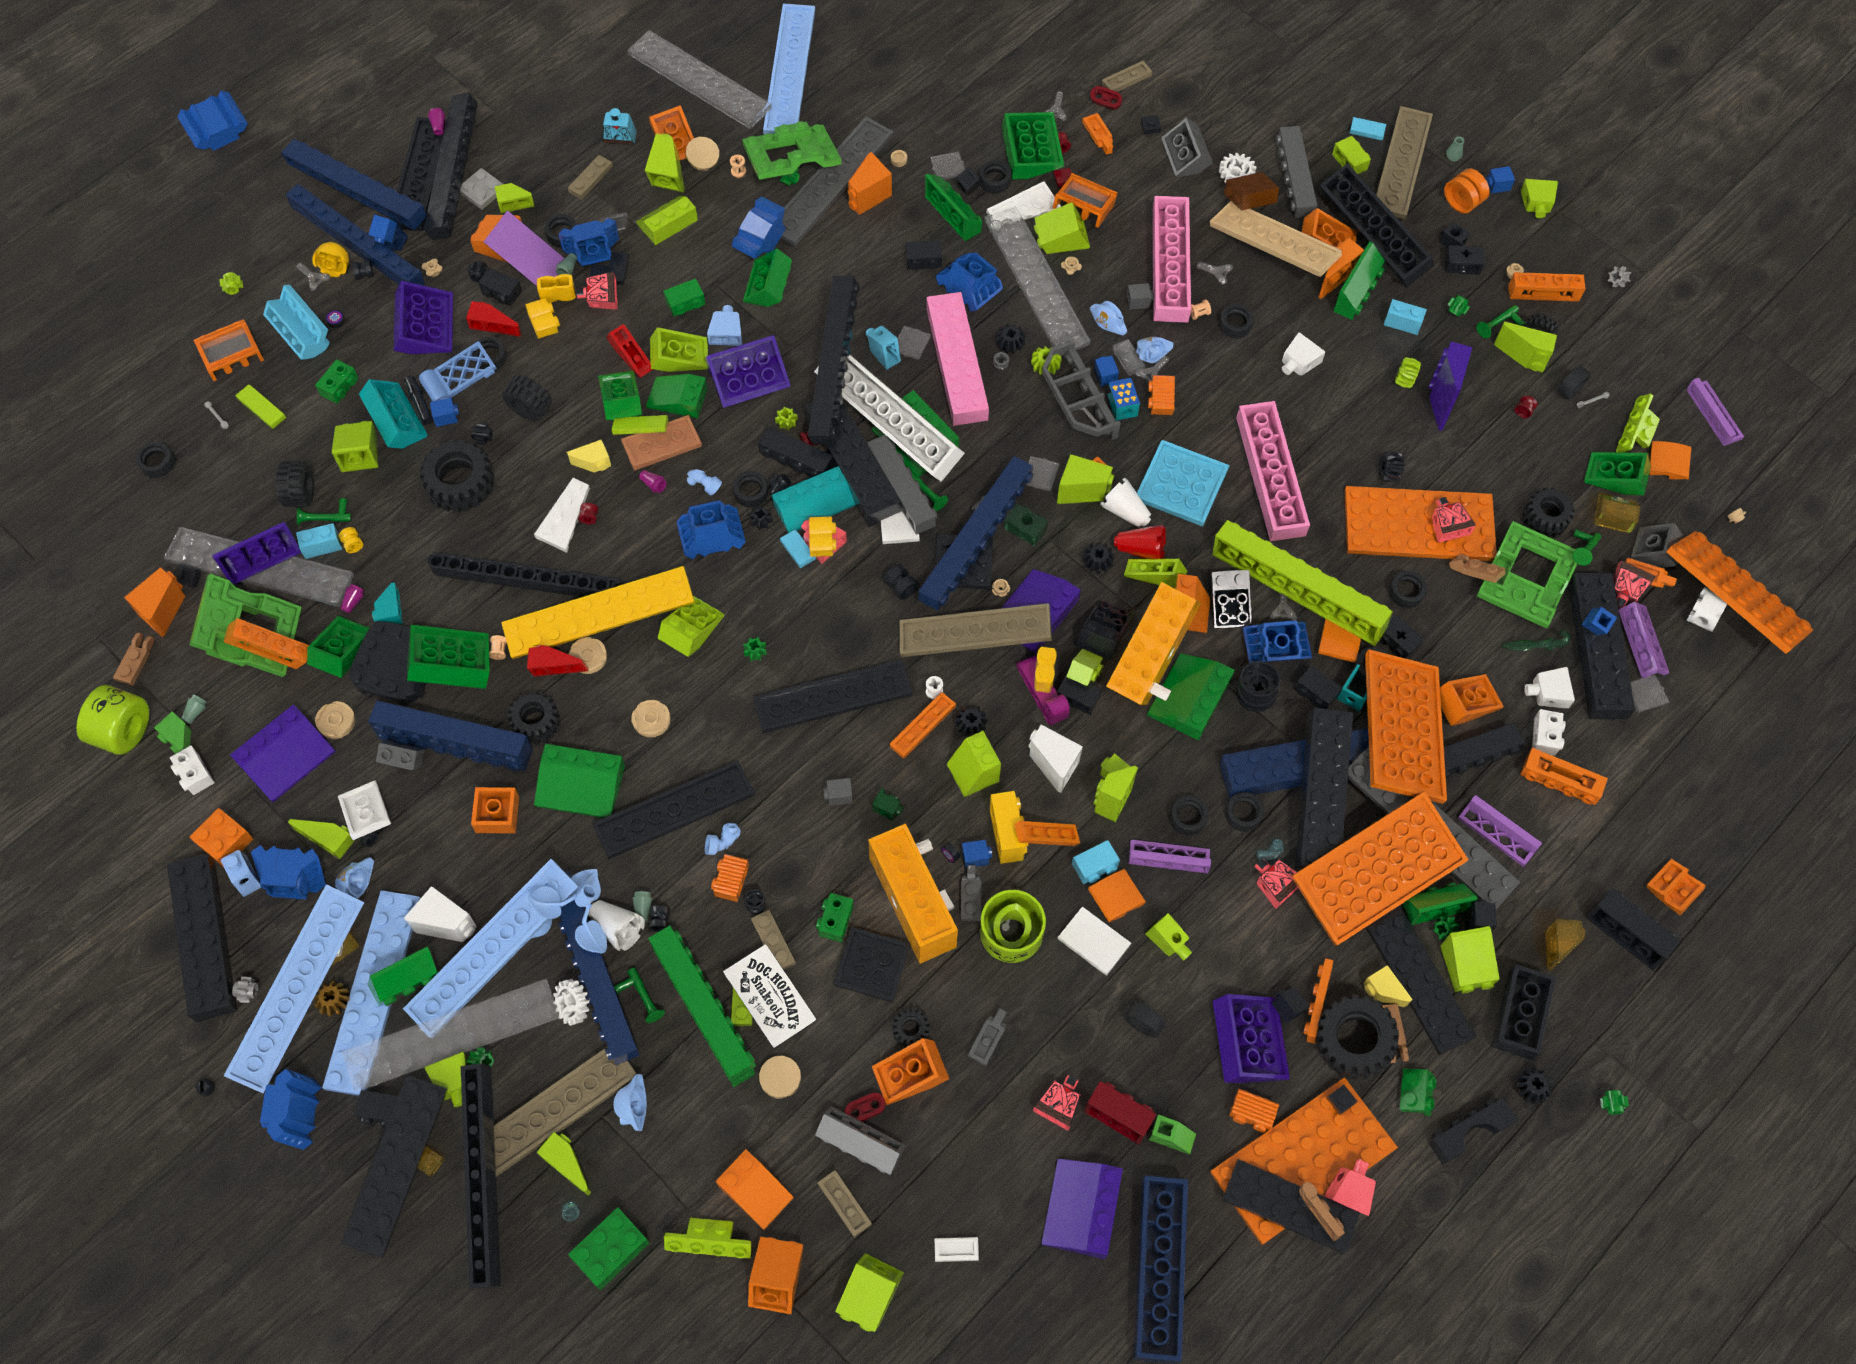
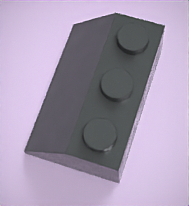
(1186, 149)

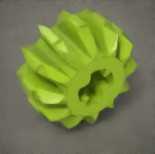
(1039, 358)
(1407, 372)

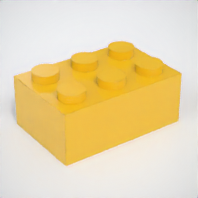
(1004, 814)

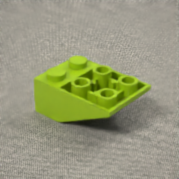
(689, 626)

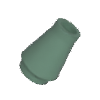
(1455, 150)
(566, 265)
(193, 708)
(642, 903)

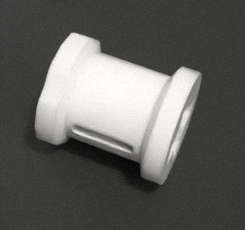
(936, 682)

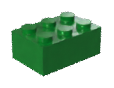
(608, 1248)

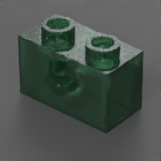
(1030, 533)

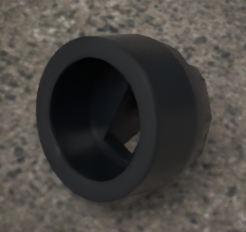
(208, 1087)

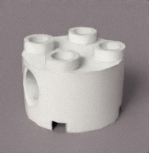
(1707, 610)

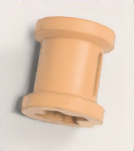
(736, 166)
(1200, 309)
(497, 647)

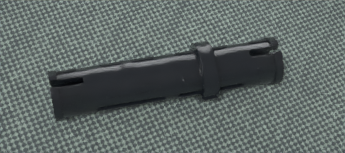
(412, 385)

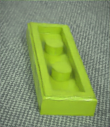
(260, 406)
(640, 424)

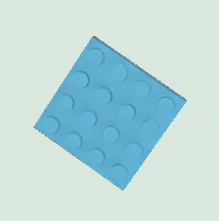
(1182, 482)

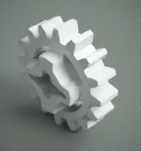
(1237, 166)
(571, 1002)

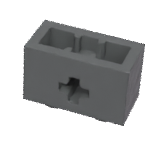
(400, 755)

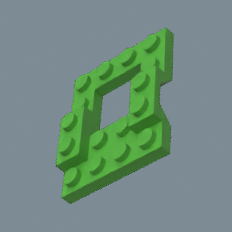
(812, 145)
(1521, 595)
(223, 604)

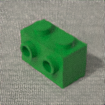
(684, 297)
(337, 381)
(835, 917)

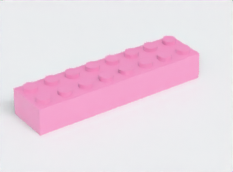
(1171, 259)
(957, 359)
(1272, 471)

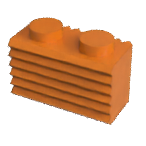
(1162, 394)
(730, 877)
(1253, 1110)

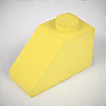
(590, 457)
(1386, 988)

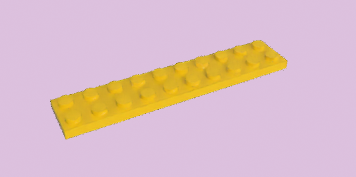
(598, 612)

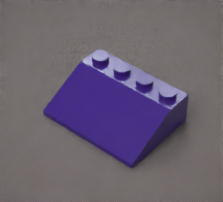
(422, 319)
(747, 371)
(1448, 380)
(257, 553)
(1044, 589)
(282, 753)
(1250, 1039)
(1082, 1207)

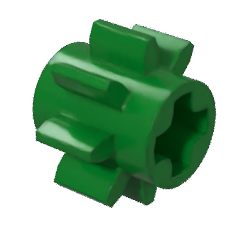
(790, 178)
(1458, 305)
(754, 649)
(1445, 926)
(480, 1056)
(1614, 1102)

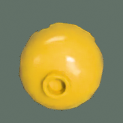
(331, 259)

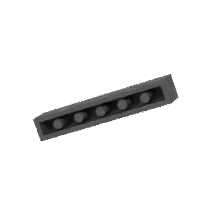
(1296, 171)
(913, 503)

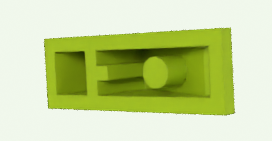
(1155, 570)
(326, 835)
(562, 1157)

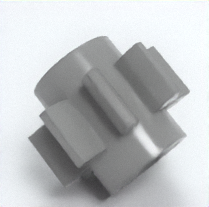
(1619, 281)
(245, 989)

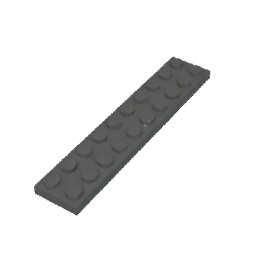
(830, 182)
(1481, 871)

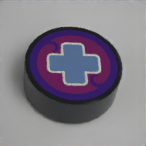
(335, 318)
(950, 852)

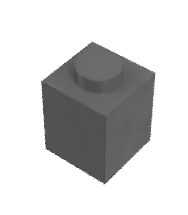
(1139, 296)
(838, 792)

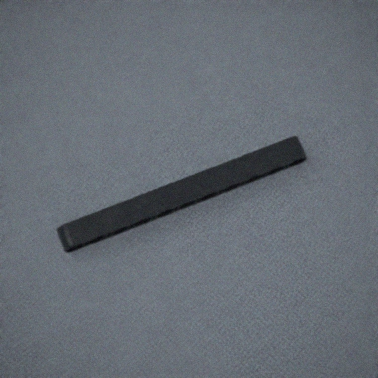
(519, 576)

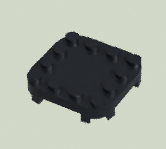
(383, 662)

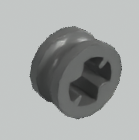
(1001, 355)

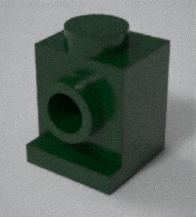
(887, 805)

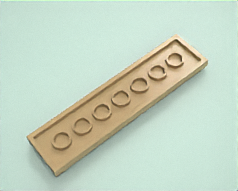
(1276, 239)

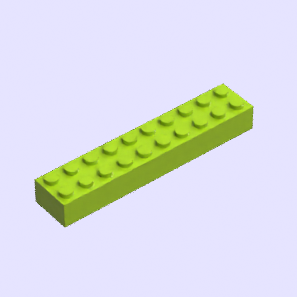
(1302, 583)

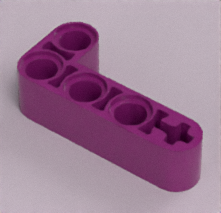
(1052, 706)

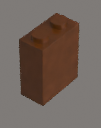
(1251, 191)

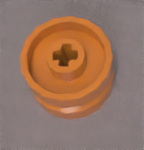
(1466, 191)

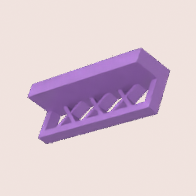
(1714, 412)
(1643, 640)
(1504, 826)
(1167, 860)

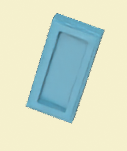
(1367, 128)
(797, 548)

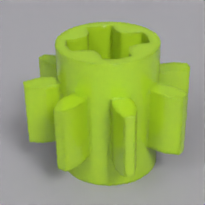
(231, 283)
(786, 418)

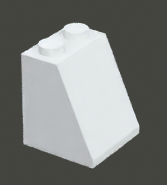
(1054, 755)
(440, 918)

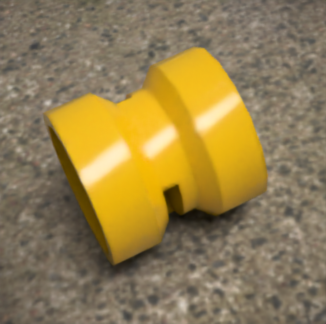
(351, 541)

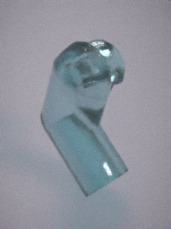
(1273, 852)

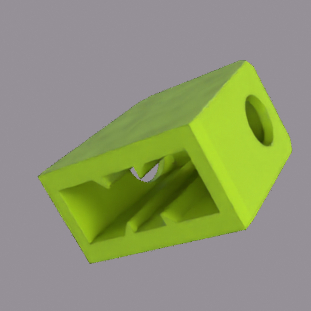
(1539, 196)
(1169, 937)
(448, 1075)

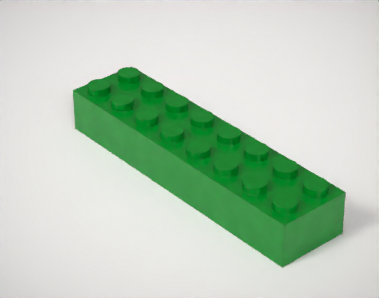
(705, 1010)

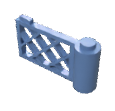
(435, 383)

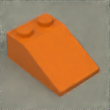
(675, 124)
(1326, 228)
(1342, 267)
(1468, 699)
(910, 1071)
(754, 1189)

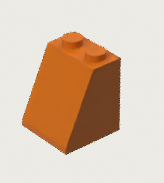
(869, 185)
(484, 229)
(1192, 587)
(157, 600)
(775, 1275)

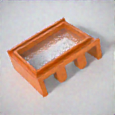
(1087, 196)
(226, 347)

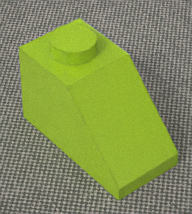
(513, 198)

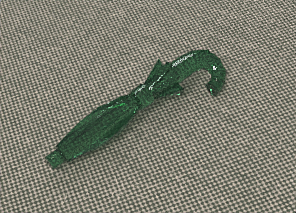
(1523, 645)

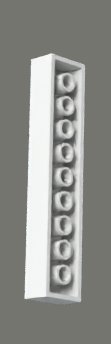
(899, 420)

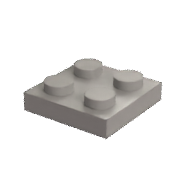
(480, 188)

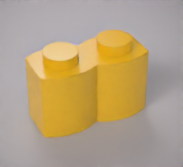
(556, 288)
(541, 317)
(821, 536)
(1045, 669)

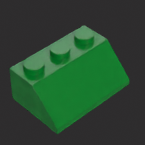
(768, 279)
(1438, 902)
(402, 977)

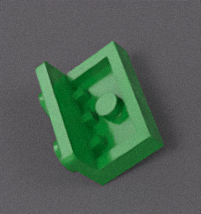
(1417, 1091)

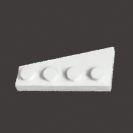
(1030, 202)
(561, 520)

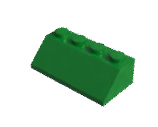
(952, 207)
(1359, 283)

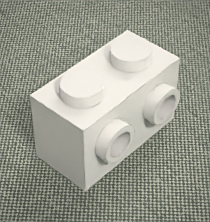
(1548, 732)
(191, 770)

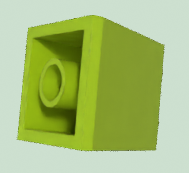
(664, 164)
(1061, 230)
(355, 446)
(1084, 481)
(975, 765)
(1471, 959)
(869, 1292)

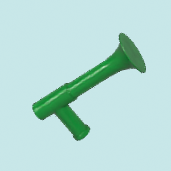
(1484, 329)
(939, 502)
(336, 517)
(1583, 555)
(653, 1013)

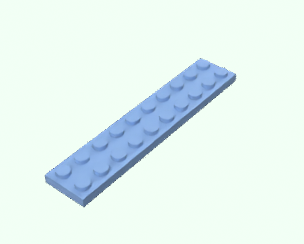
(789, 66)
(488, 949)
(294, 989)
(363, 1018)

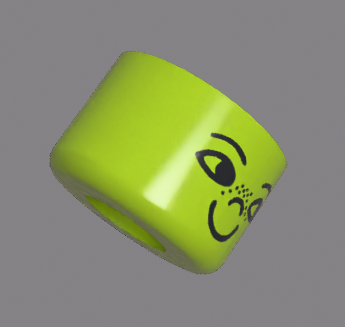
(113, 719)
(1013, 906)

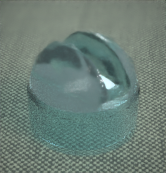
(570, 1211)

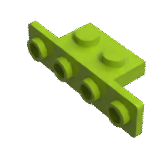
(1640, 426)
(708, 1238)

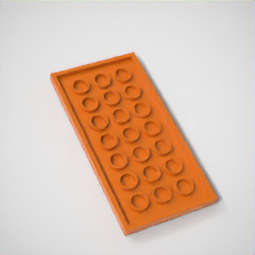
(1402, 524)
(1740, 591)
(1405, 726)
(1379, 868)
(1311, 1149)

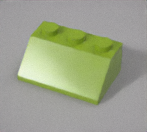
(668, 219)
(1114, 792)

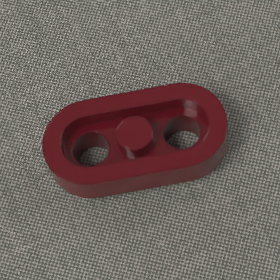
(1107, 97)
(864, 1107)

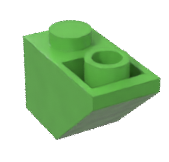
(175, 732)
(1172, 1134)

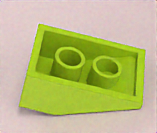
(1526, 345)
(677, 351)

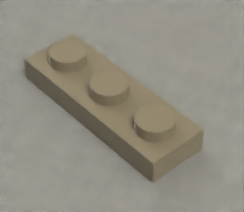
(1127, 77)
(590, 177)
(772, 937)
(844, 1203)

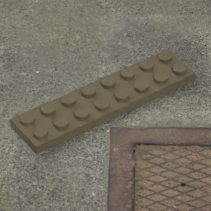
(1403, 160)
(975, 630)
(558, 1108)

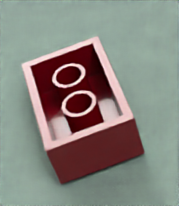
(1120, 1112)

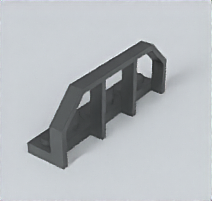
(1087, 386)

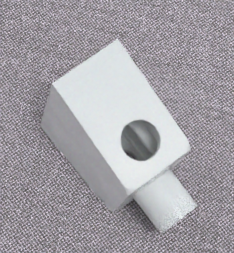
(1301, 356)
(1552, 688)

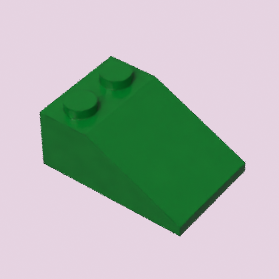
(678, 394)
(620, 395)
(1619, 472)
(336, 646)

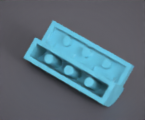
(297, 324)

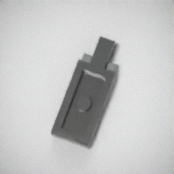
(970, 896)
(988, 1038)

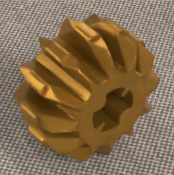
(329, 1006)

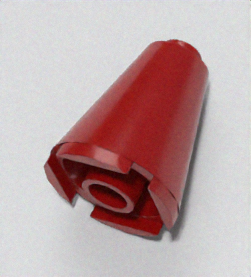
(1143, 542)

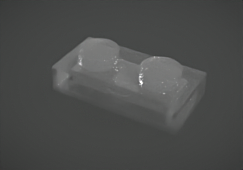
(1128, 357)

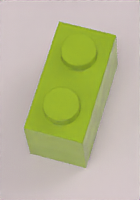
(1351, 152)
(1085, 667)

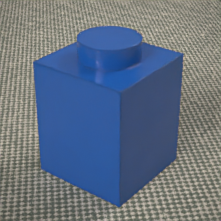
(1500, 179)
(382, 229)
(1106, 370)
(444, 412)
(1599, 621)
(976, 853)

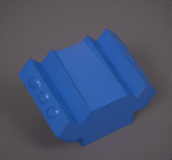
(213, 122)
(760, 228)
(590, 241)
(972, 278)
(710, 529)
(1277, 641)
(288, 872)
(290, 1108)

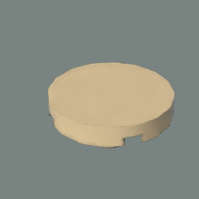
(702, 153)
(591, 652)
(651, 718)
(335, 720)
(780, 1077)

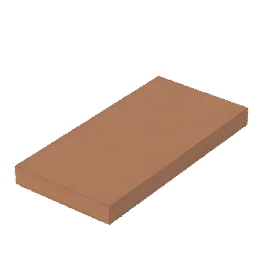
(650, 448)

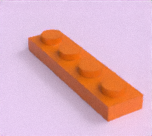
(922, 725)
(1047, 833)
(1320, 992)

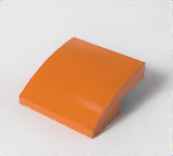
(1670, 459)
(1338, 642)
(1675, 887)
(1116, 895)

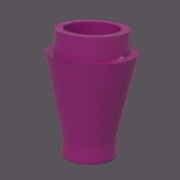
(437, 120)
(653, 481)
(351, 598)

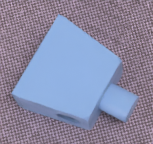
(725, 328)
(238, 868)

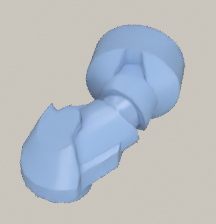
(711, 483)
(729, 834)

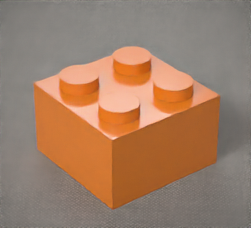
(495, 810)
(220, 836)

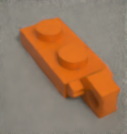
(1099, 132)
(1661, 575)

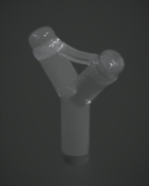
(1056, 108)
(1216, 270)
(312, 276)
(1153, 370)
(1283, 605)

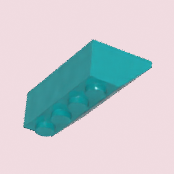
(392, 413)
(814, 497)

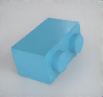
(1405, 317)
(319, 541)
(1096, 862)

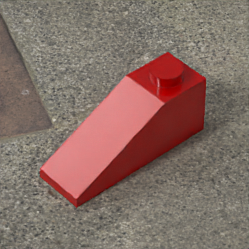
(487, 318)
(629, 350)
(549, 661)

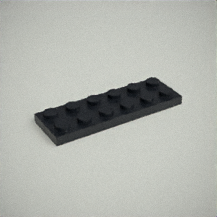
(1282, 1205)

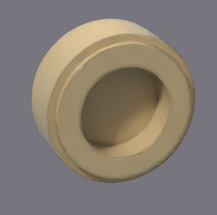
(898, 158)

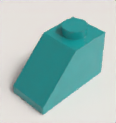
(388, 606)

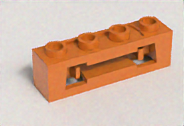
(1546, 286)
(266, 643)
(1563, 776)

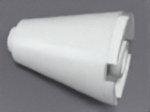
(1127, 504)
(617, 923)

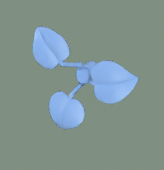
(547, 904)

